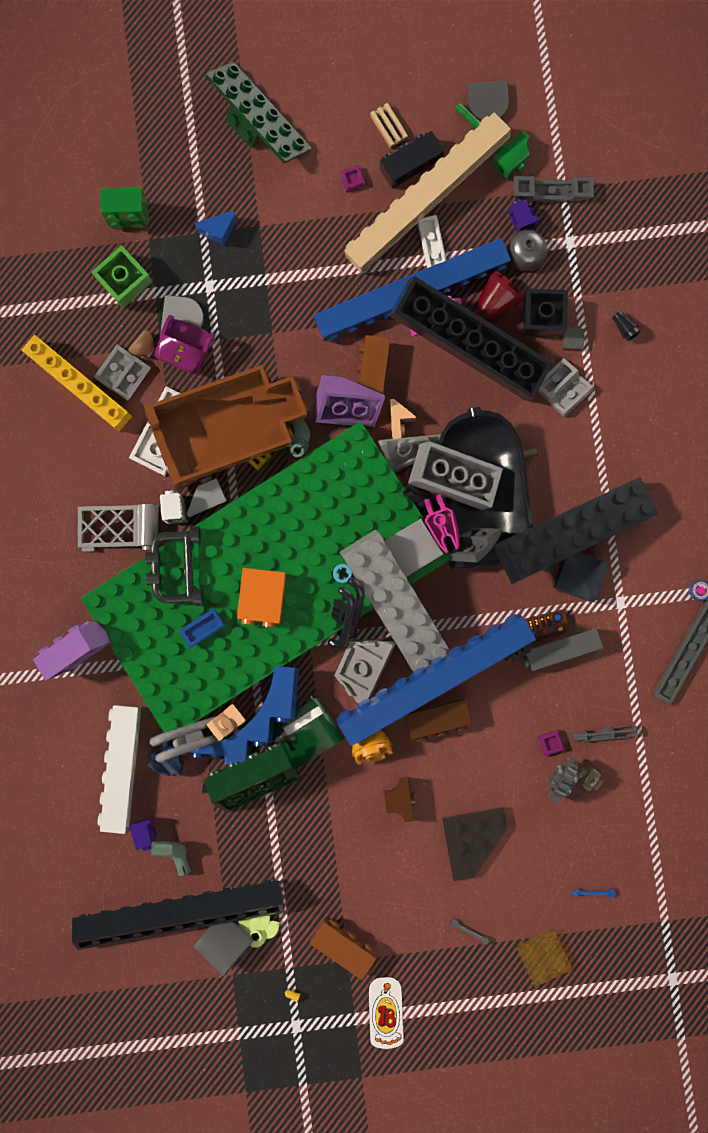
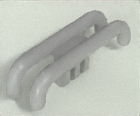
(191, 739)

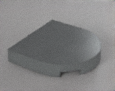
(487, 98)

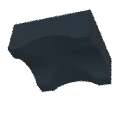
(581, 576)

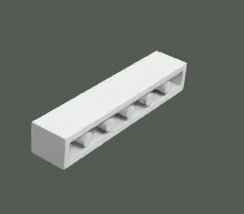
(120, 769)

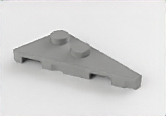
(403, 451)

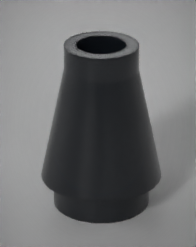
(626, 326)

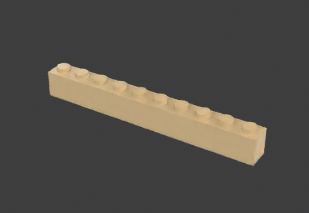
(428, 192)

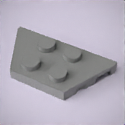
(363, 666)

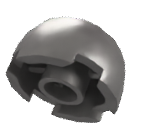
(527, 250)

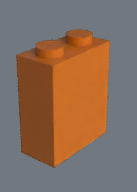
(261, 597)

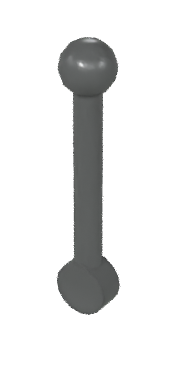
(454, 924)

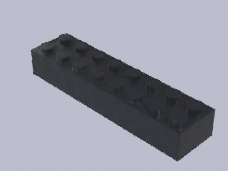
(470, 338)
(575, 530)

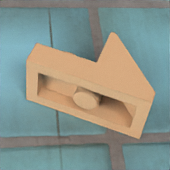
(398, 415)
(226, 722)

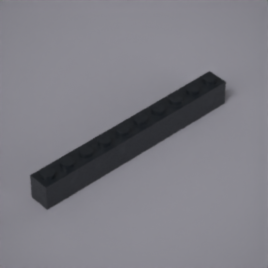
(177, 914)

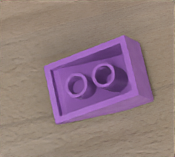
(346, 402)

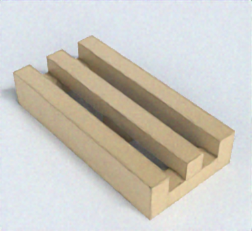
(380, 111)

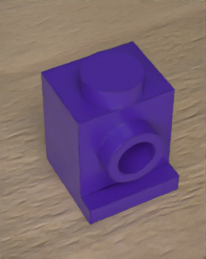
(522, 215)
(143, 834)

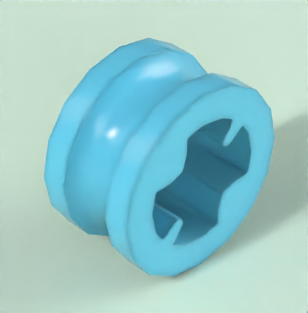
(336, 576)

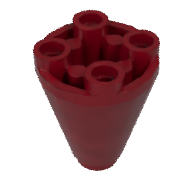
(497, 298)

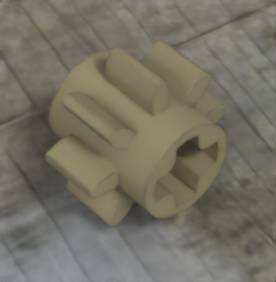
(589, 778)

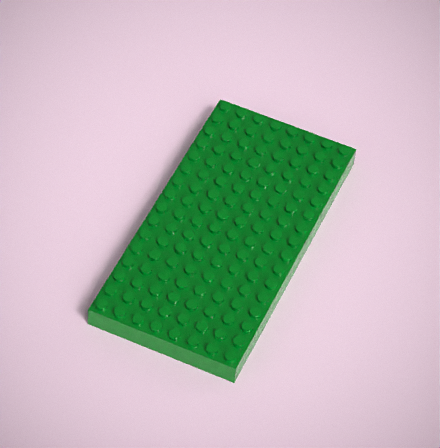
(283, 525)

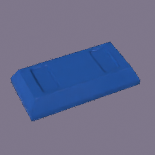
(202, 628)

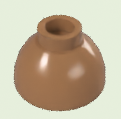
(142, 345)

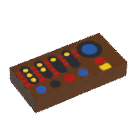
(548, 623)

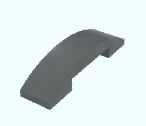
(553, 190)

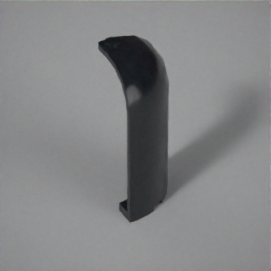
(494, 441)

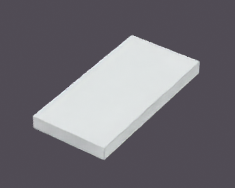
(146, 449)

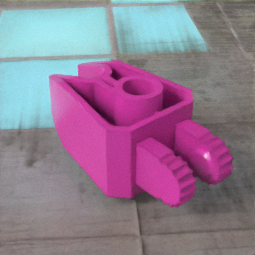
(442, 524)

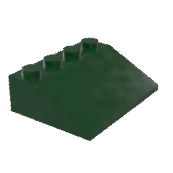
(251, 778)

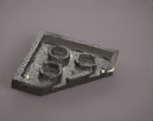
(472, 839)

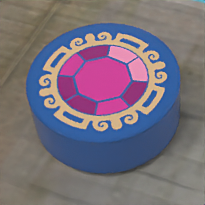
(699, 590)

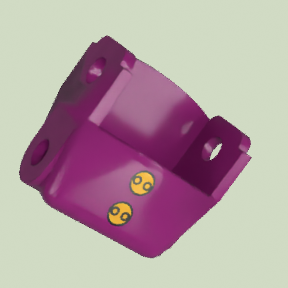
(184, 345)

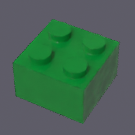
(124, 207)

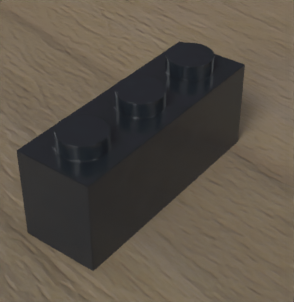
(411, 159)

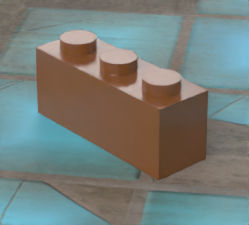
(374, 362)
(343, 948)

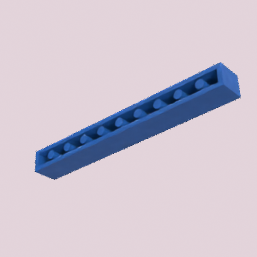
(442, 276)
(435, 679)

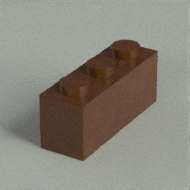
(438, 720)

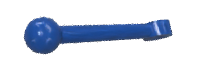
(610, 892)

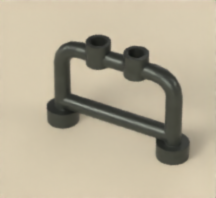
(153, 558)

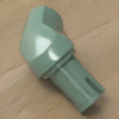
(301, 438)
(174, 851)

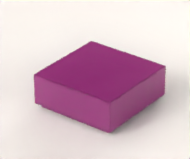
(352, 178)
(551, 742)

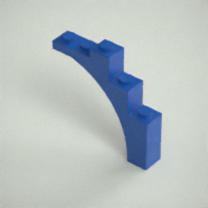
(278, 704)

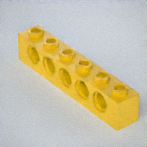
(76, 383)

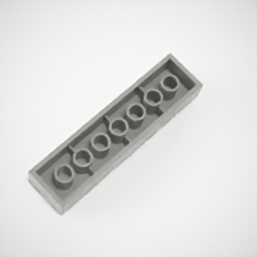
(395, 601)

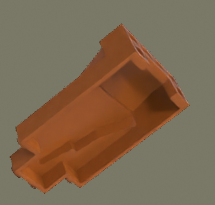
(224, 423)

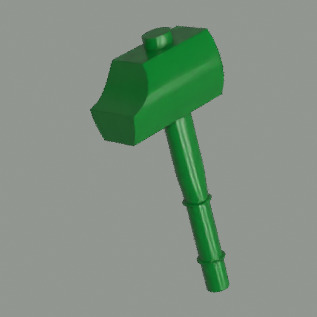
(509, 157)

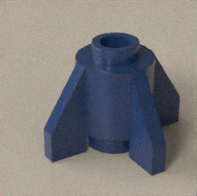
(168, 767)

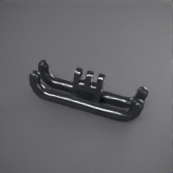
(347, 613)

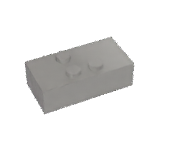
(455, 475)

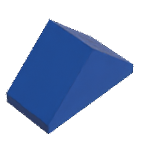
(217, 227)

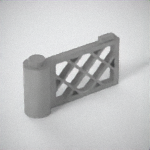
(144, 529)

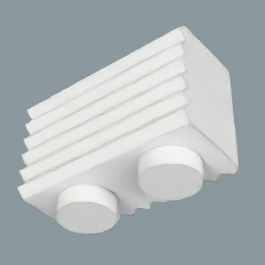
(173, 507)

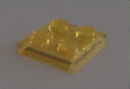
(544, 957)

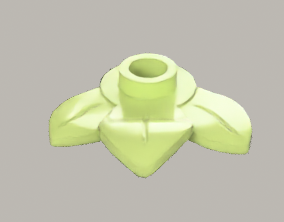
(262, 926)

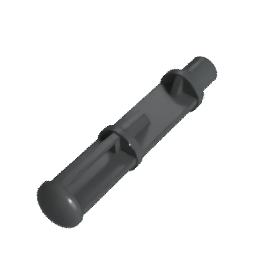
(605, 734)

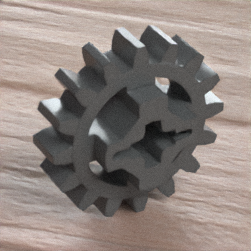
(563, 780)

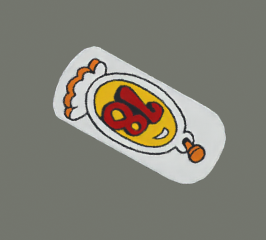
(386, 1013)

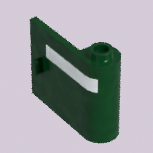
(309, 733)

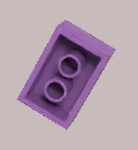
(71, 649)

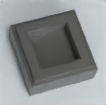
(573, 339)

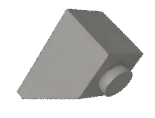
(207, 495)

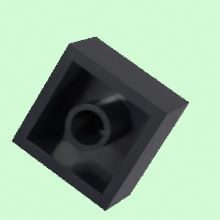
(545, 312)

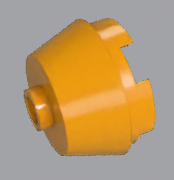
(372, 748)

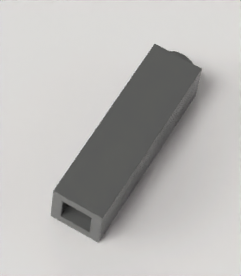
(562, 649)

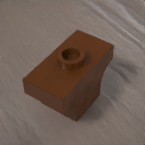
(400, 800)

